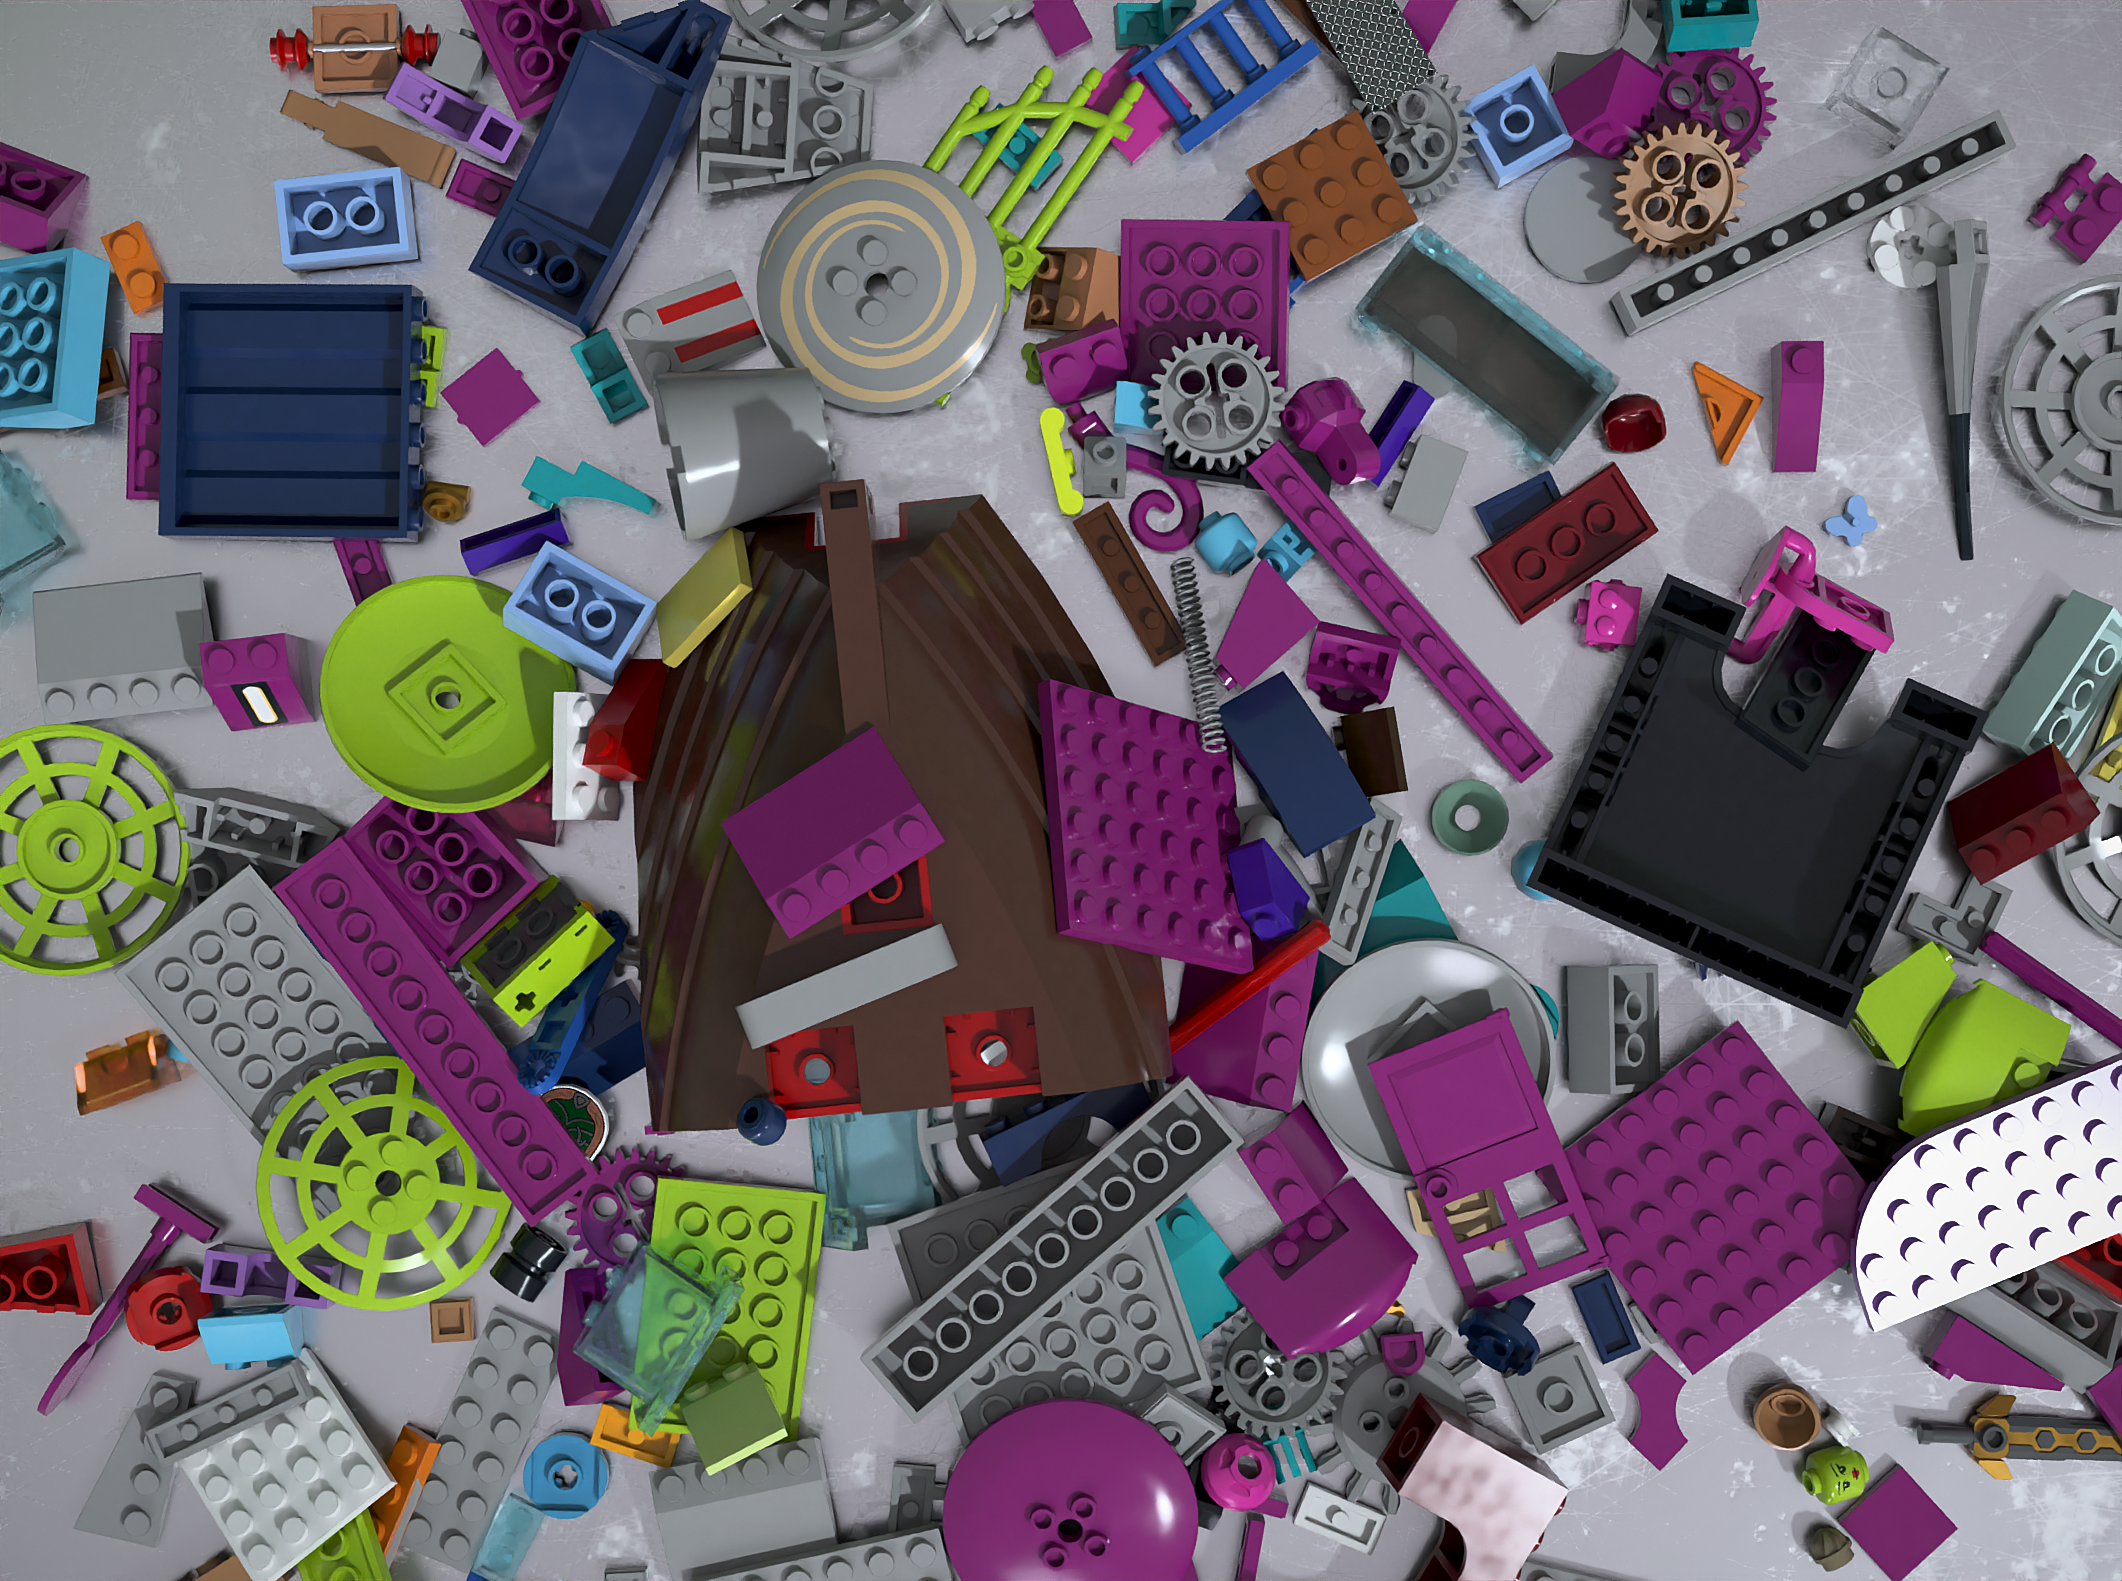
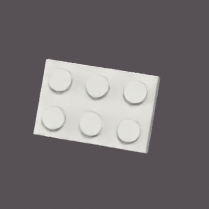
(577, 789)

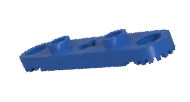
(567, 1015)

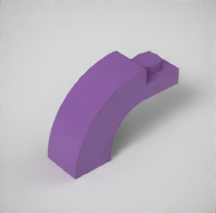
(452, 114)

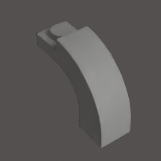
(1637, 37)

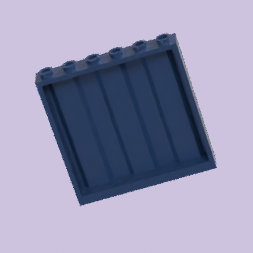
(292, 412)

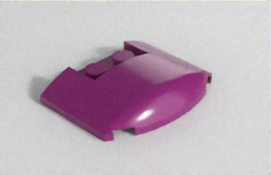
(1325, 1274)

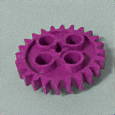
(1743, 97)
(599, 1232)

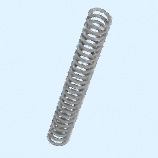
(1189, 583)

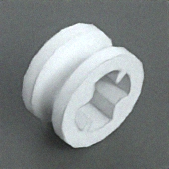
(1838, 1427)

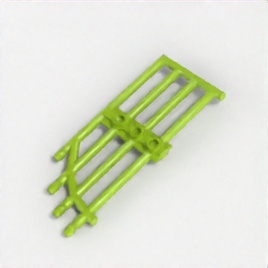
(1019, 255)

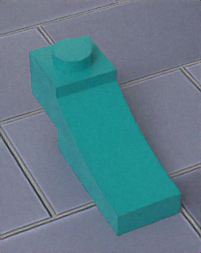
(556, 486)

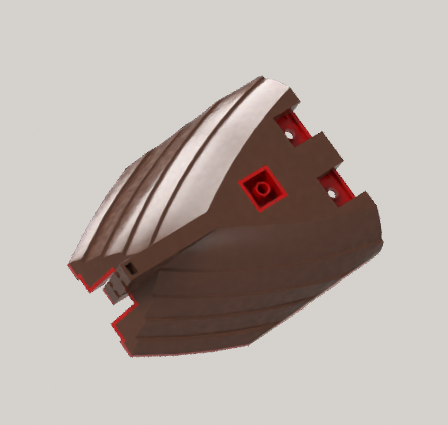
(944, 657)

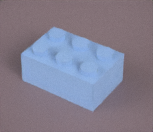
(346, 219)
(579, 613)

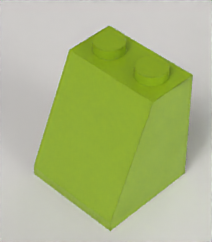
(1902, 999)

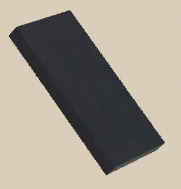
(1803, 690)

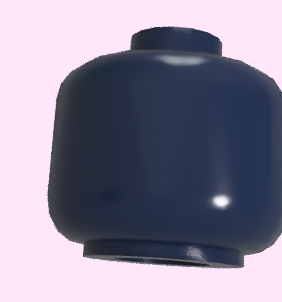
(761, 1121)

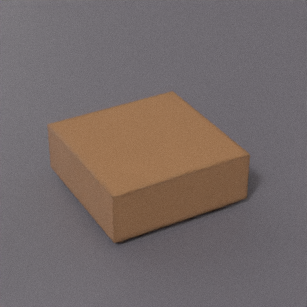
(452, 1320)

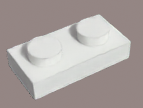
(1339, 1519)

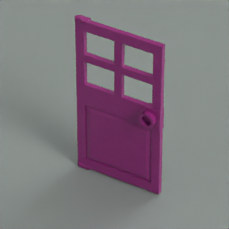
(1470, 1124)

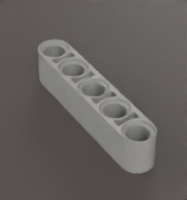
(847, 986)

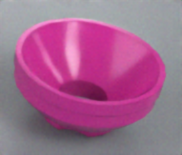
(1222, 1476)

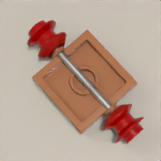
(354, 47)

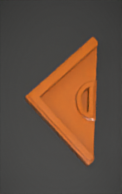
(1726, 408)

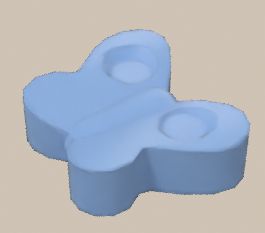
(1852, 523)

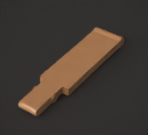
(373, 137)

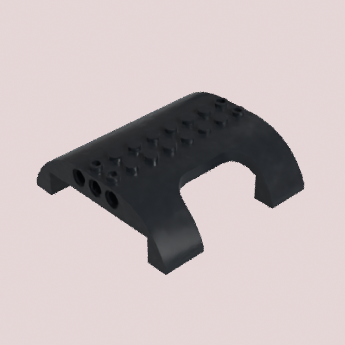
(1727, 846)

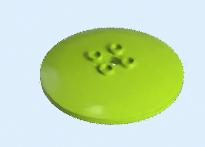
(432, 640)

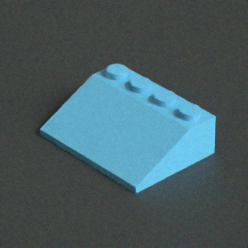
(51, 338)

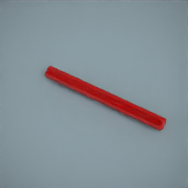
(1248, 984)

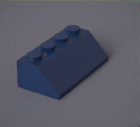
(608, 1045)

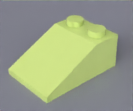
(732, 1416)

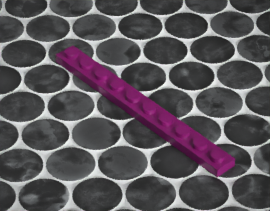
(1399, 611)

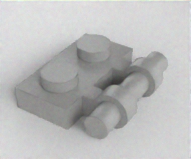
(913, 1497)

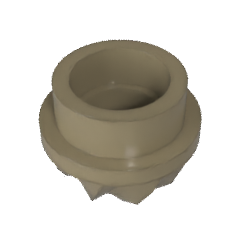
(1831, 1549)

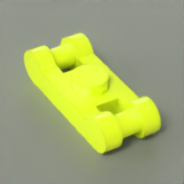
(1060, 463)

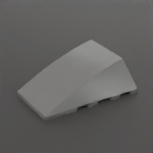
(777, 119)

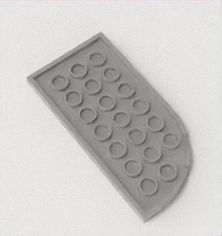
(263, 1019)

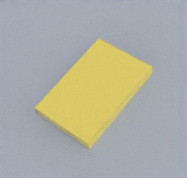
(703, 597)

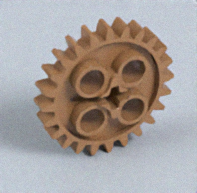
(1715, 195)

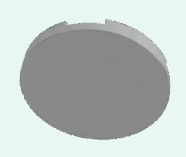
(1573, 221)

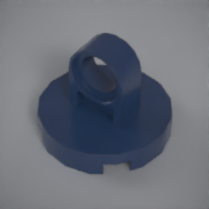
(1500, 1336)

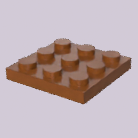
(1334, 195)

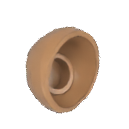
(1787, 1417)

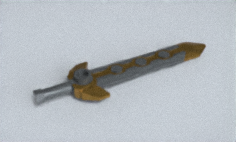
(2026, 1438)

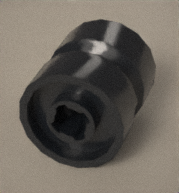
(531, 1258)

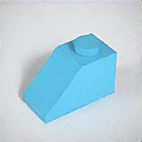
(1132, 409)

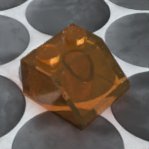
(124, 1073)

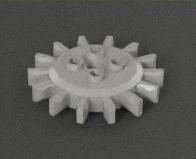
(1368, 1395)

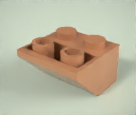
(1074, 290)

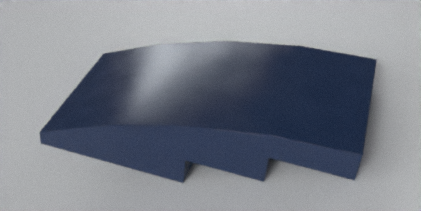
(1294, 764)

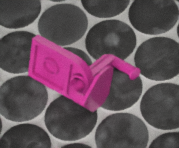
(1801, 586)

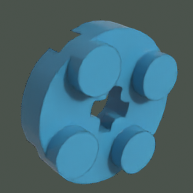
(549, 1492)

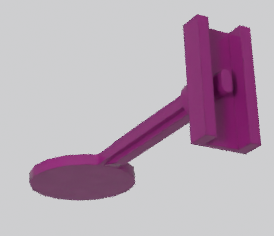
(172, 1219)

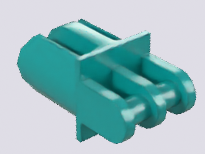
(1284, 1440)

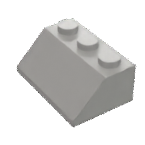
(1613, 1028)

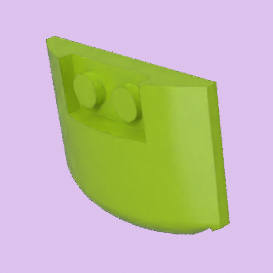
(1978, 1055)

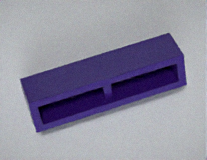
(1397, 425)
(514, 542)

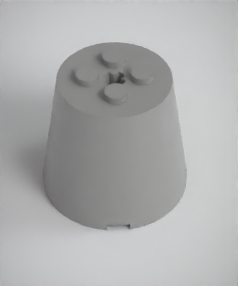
(741, 443)

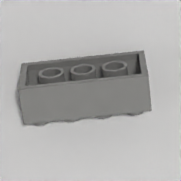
(2049, 1322)

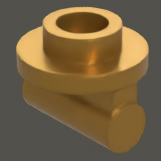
(445, 500)

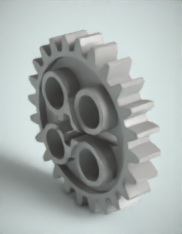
(1441, 115)
(1177, 406)
(1302, 1399)

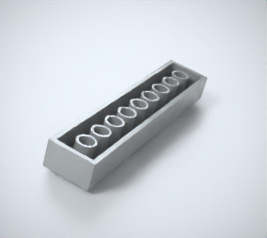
(1051, 1248)

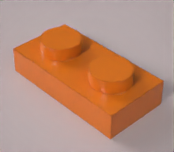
(136, 267)

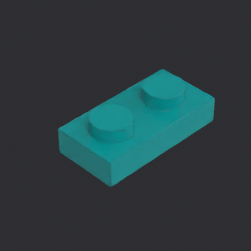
(1019, 149)

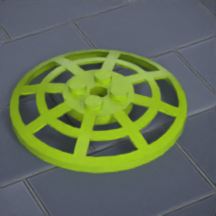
(98, 850)
(358, 1193)

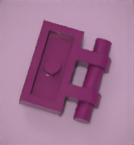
(2093, 216)

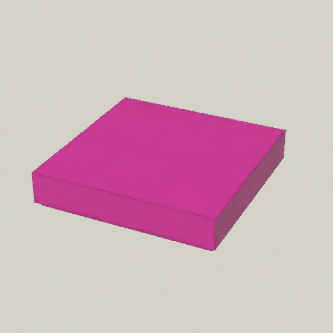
(1148, 115)

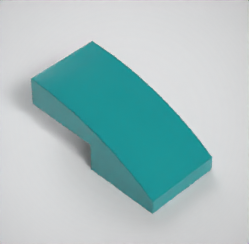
(608, 375)

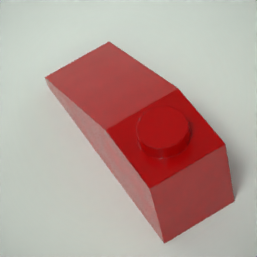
(625, 725)

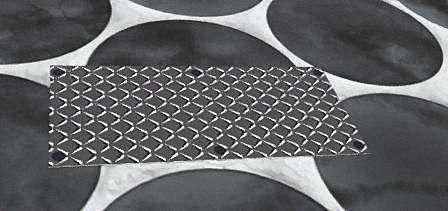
(1374, 47)

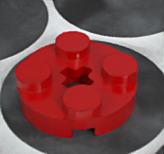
(152, 1291)

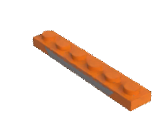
(410, 1467)

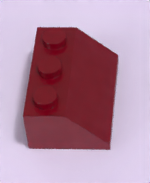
(2020, 813)

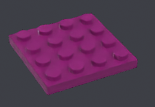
(1203, 279)

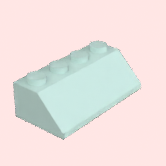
(2061, 681)

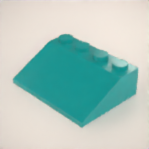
(1199, 1264)

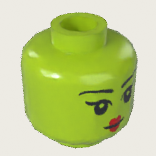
(1835, 1474)

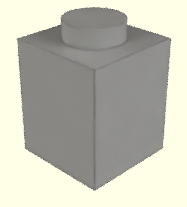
(460, 62)

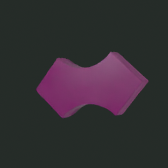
(1656, 1429)

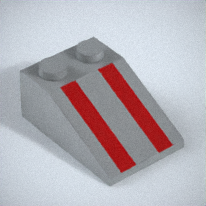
(690, 328)

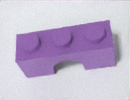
(259, 1272)

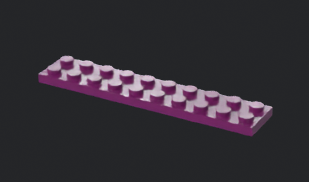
(436, 1030)

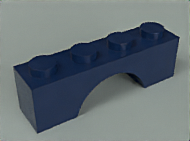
(1018, 1142)

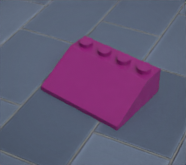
(533, 44)
(832, 833)
(445, 871)
(1256, 1047)

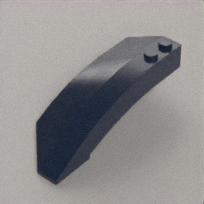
(602, 161)

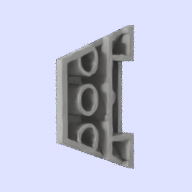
(244, 828)

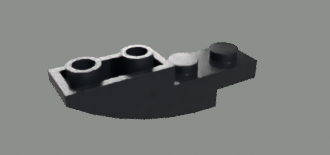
(1236, 476)

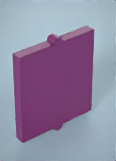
(490, 397)

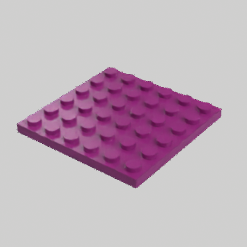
(1141, 829)
(1716, 1196)

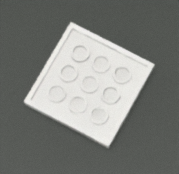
(290, 1479)

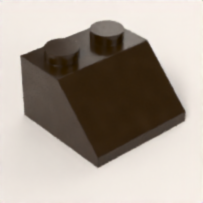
(1372, 750)

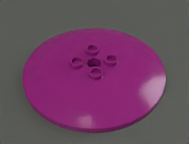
(1077, 1464)

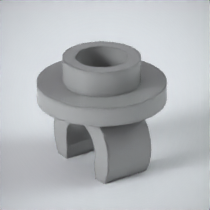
(628, 955)

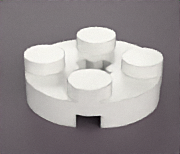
(1888, 256)

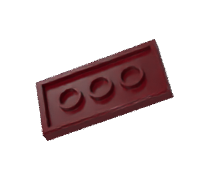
(1566, 543)

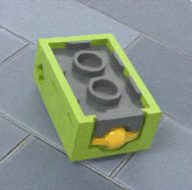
(537, 950)

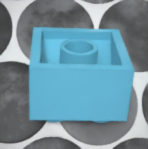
(253, 1334)

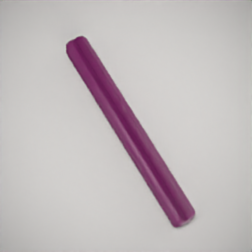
(2052, 986)

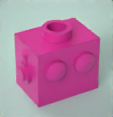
(1608, 614)

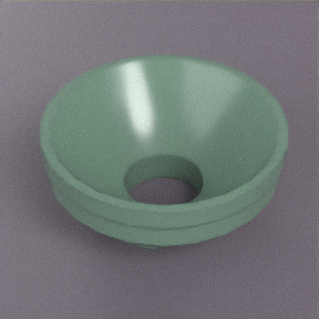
(1491, 810)

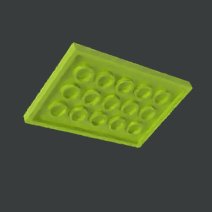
(775, 1247)

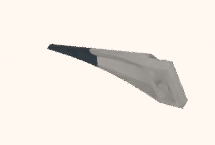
(1960, 306)

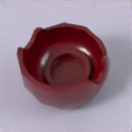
(1633, 423)

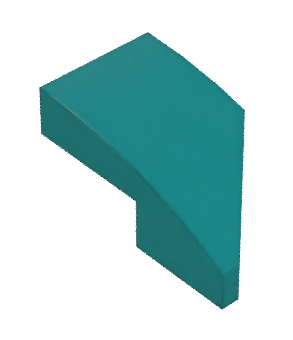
(1148, 22)

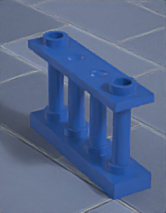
(1225, 103)

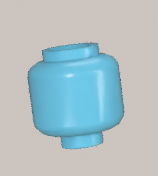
(1225, 542)

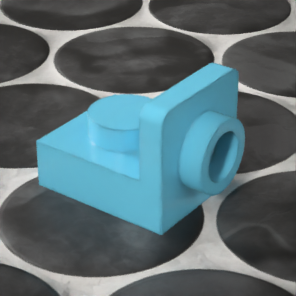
(1287, 550)

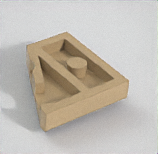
(1466, 1215)

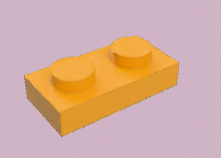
(613, 1434)

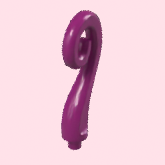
(1149, 463)

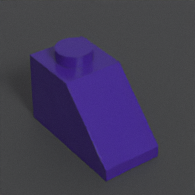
(1266, 890)

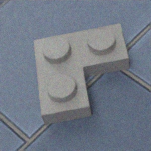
(1961, 927)

